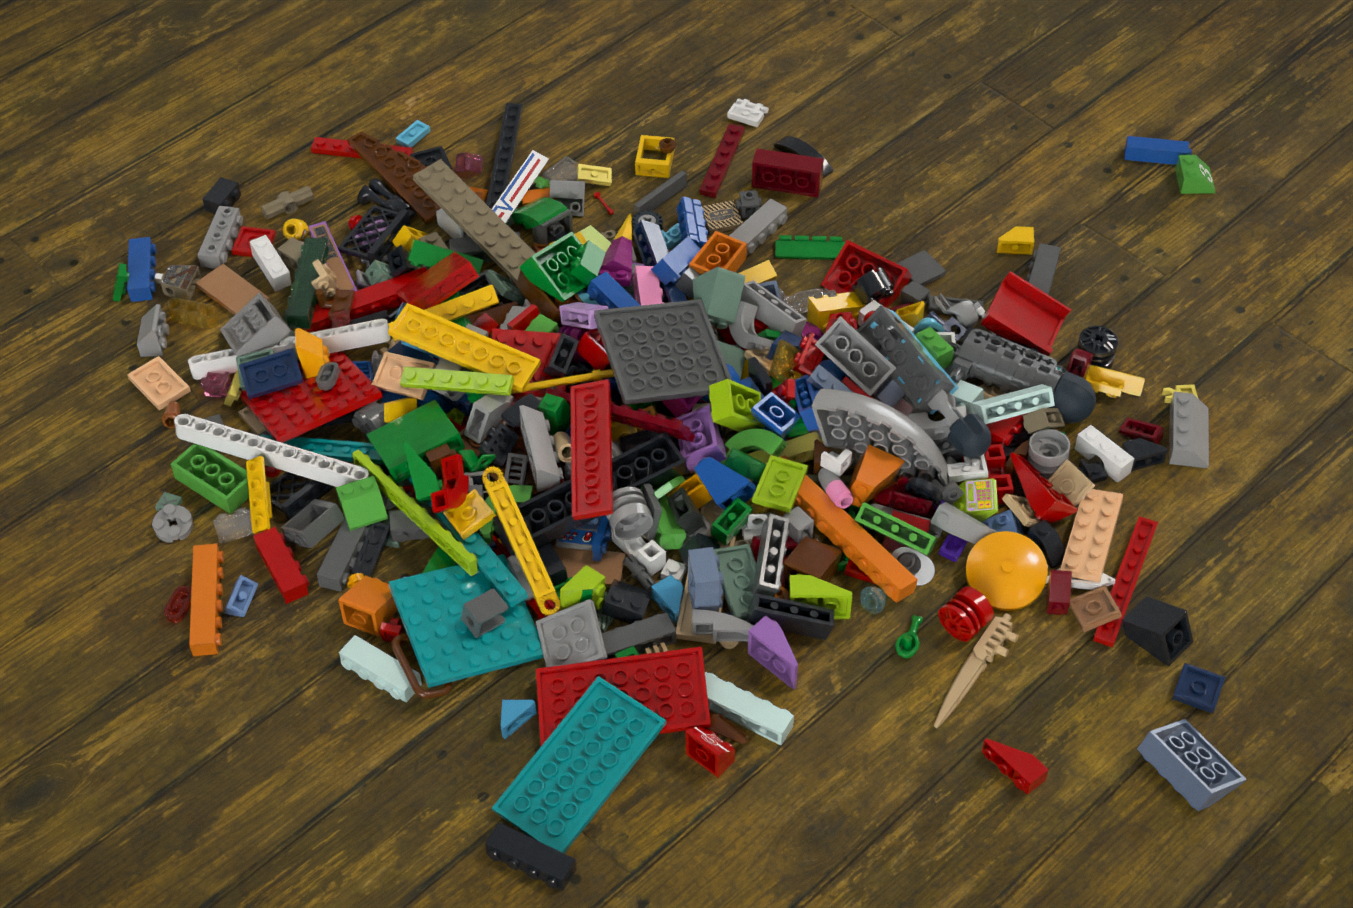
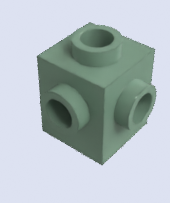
(378, 272)

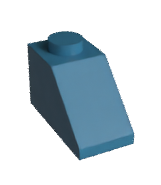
(668, 596)

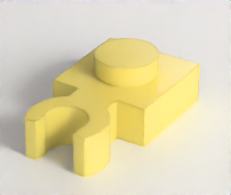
(1178, 388)

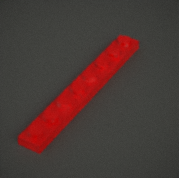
(1127, 577)

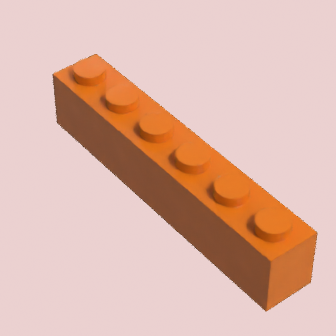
(206, 600)

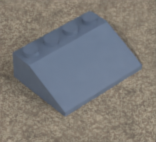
(1190, 764)

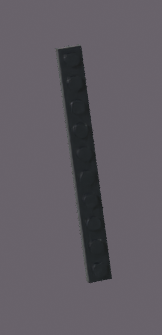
(505, 152)

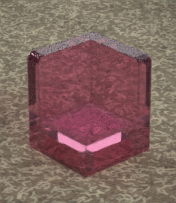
(468, 162)

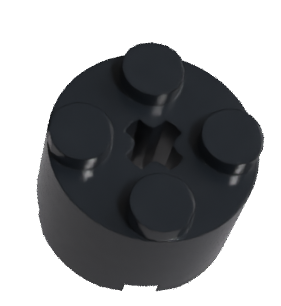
(873, 287)

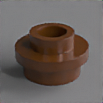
(667, 145)

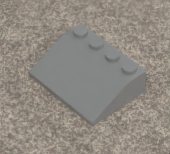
(255, 327)

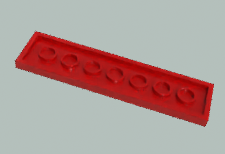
(591, 450)

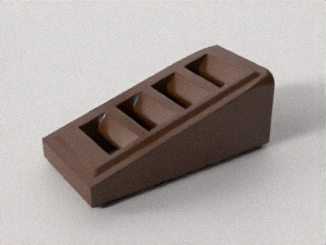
(724, 727)

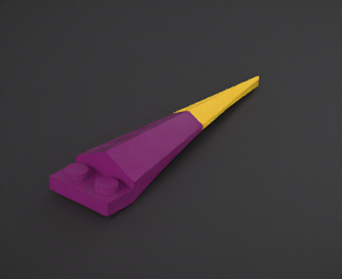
(618, 257)

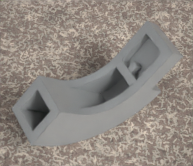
(743, 328)

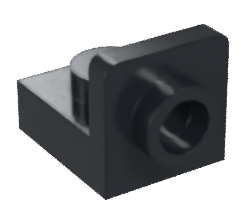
(1094, 471)

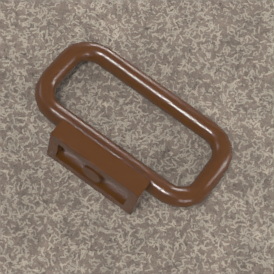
(410, 674)

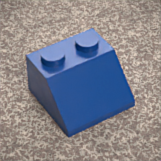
(775, 415)

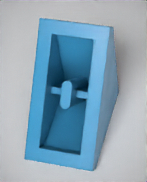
(515, 714)

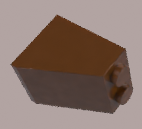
(813, 559)

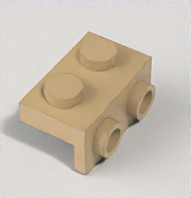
(326, 280)

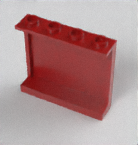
(438, 282)
(1025, 314)

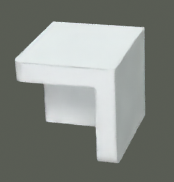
(836, 463)

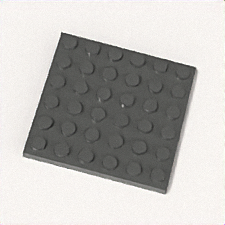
(661, 350)

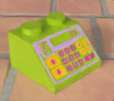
(978, 498)

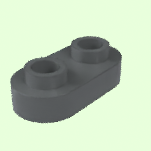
(327, 376)

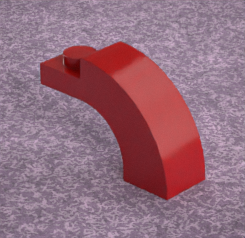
(454, 485)

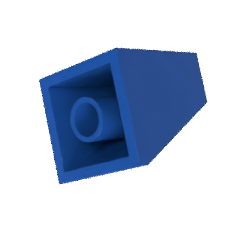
(724, 483)

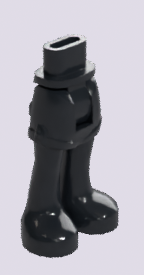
(393, 202)

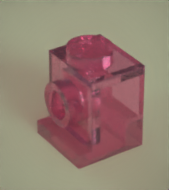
(216, 384)

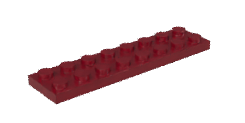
(640, 419)

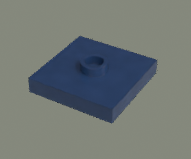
(1198, 688)

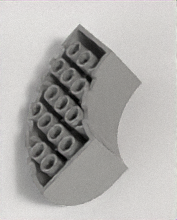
(856, 421)

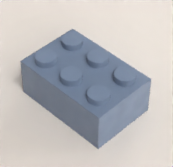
(704, 579)

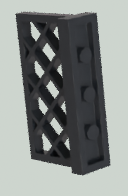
(384, 242)
(299, 500)

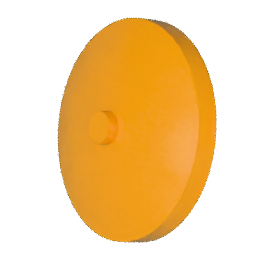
(1007, 570)

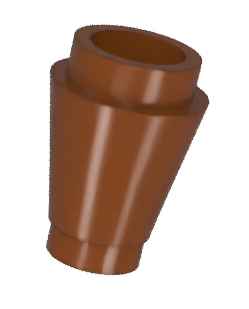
(170, 413)

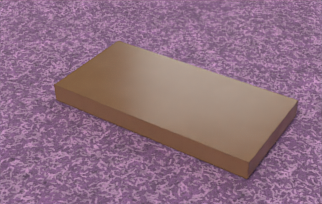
(228, 288)
(575, 559)

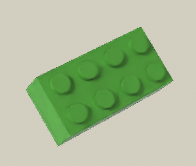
(212, 477)

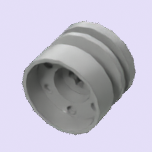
(1048, 451)
(630, 514)

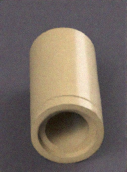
(563, 446)

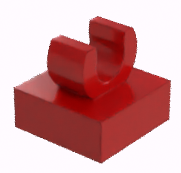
(390, 630)

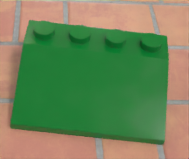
(551, 268)

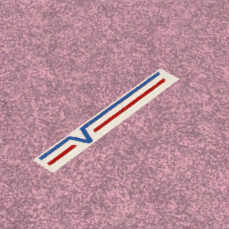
(519, 185)

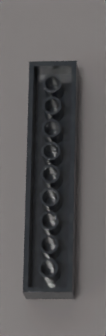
(551, 511)

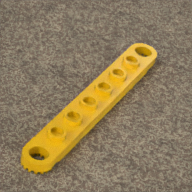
(521, 541)

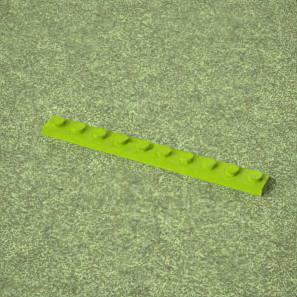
(418, 515)

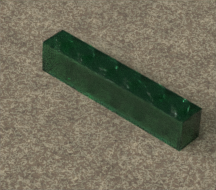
(303, 294)

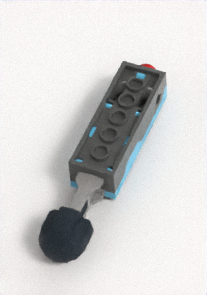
(924, 379)

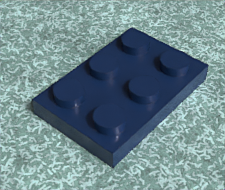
(271, 373)

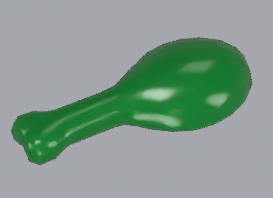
(909, 643)

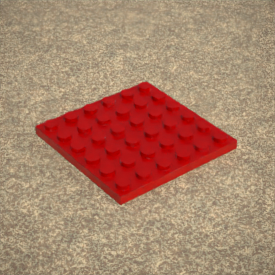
(305, 406)

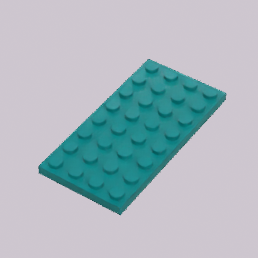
(579, 766)

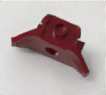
(898, 498)

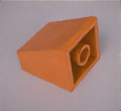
(872, 474)
(367, 605)

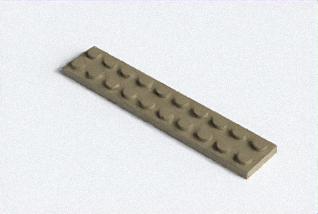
(474, 217)

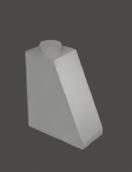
(485, 414)

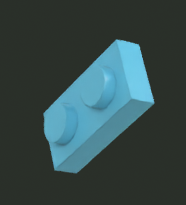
(413, 134)

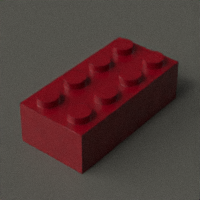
(787, 172)

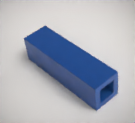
(1155, 150)

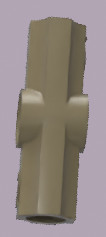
(287, 202)

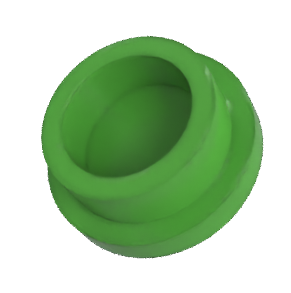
(541, 182)

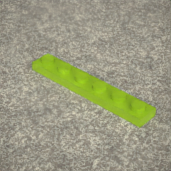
(457, 381)

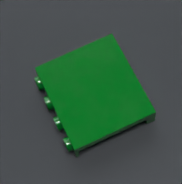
(422, 430)

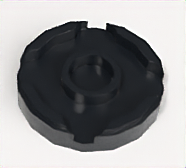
(924, 490)

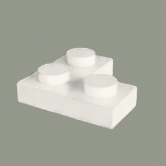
(971, 469)

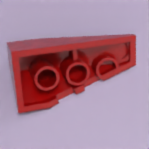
(1041, 496)

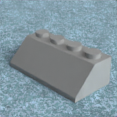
(856, 356)
(1188, 431)
(539, 449)

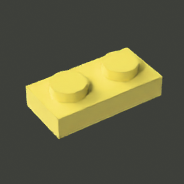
(594, 174)
(233, 392)

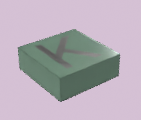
(168, 498)

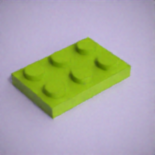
(780, 484)

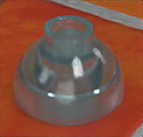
(873, 599)

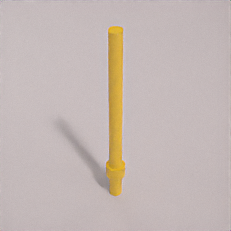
(596, 375)

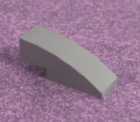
(721, 625)

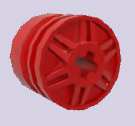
(965, 614)

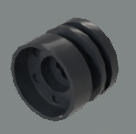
(1101, 343)

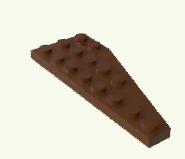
(397, 172)

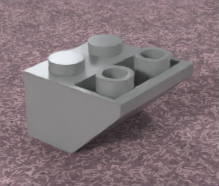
(569, 194)
(153, 333)

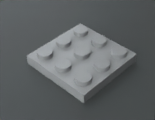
(571, 636)

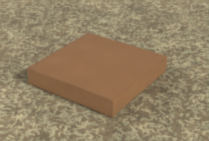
(1094, 608)

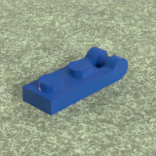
(602, 535)

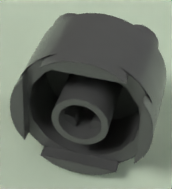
(369, 418)

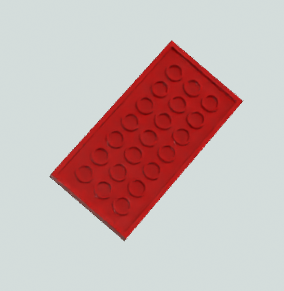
(664, 682)

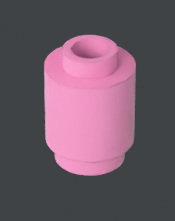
(839, 494)

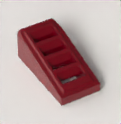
(1153, 435)

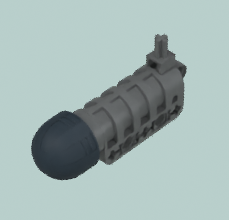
(1011, 370)

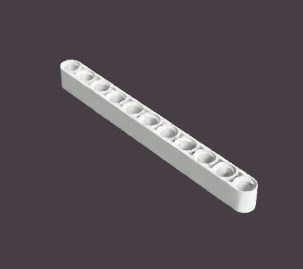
(336, 339)
(275, 453)

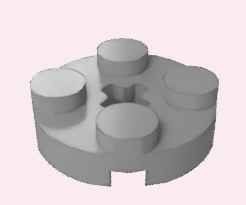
(172, 513)

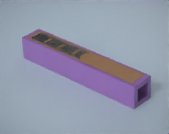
(334, 259)

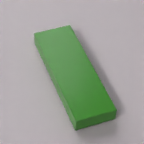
(669, 486)

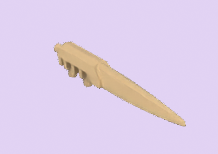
(985, 649)

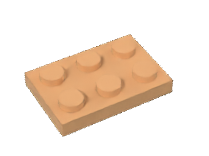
(390, 374)
(158, 383)

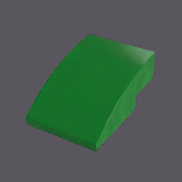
(537, 212)

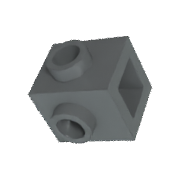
(748, 203)

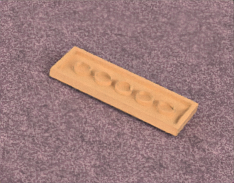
(1092, 535)

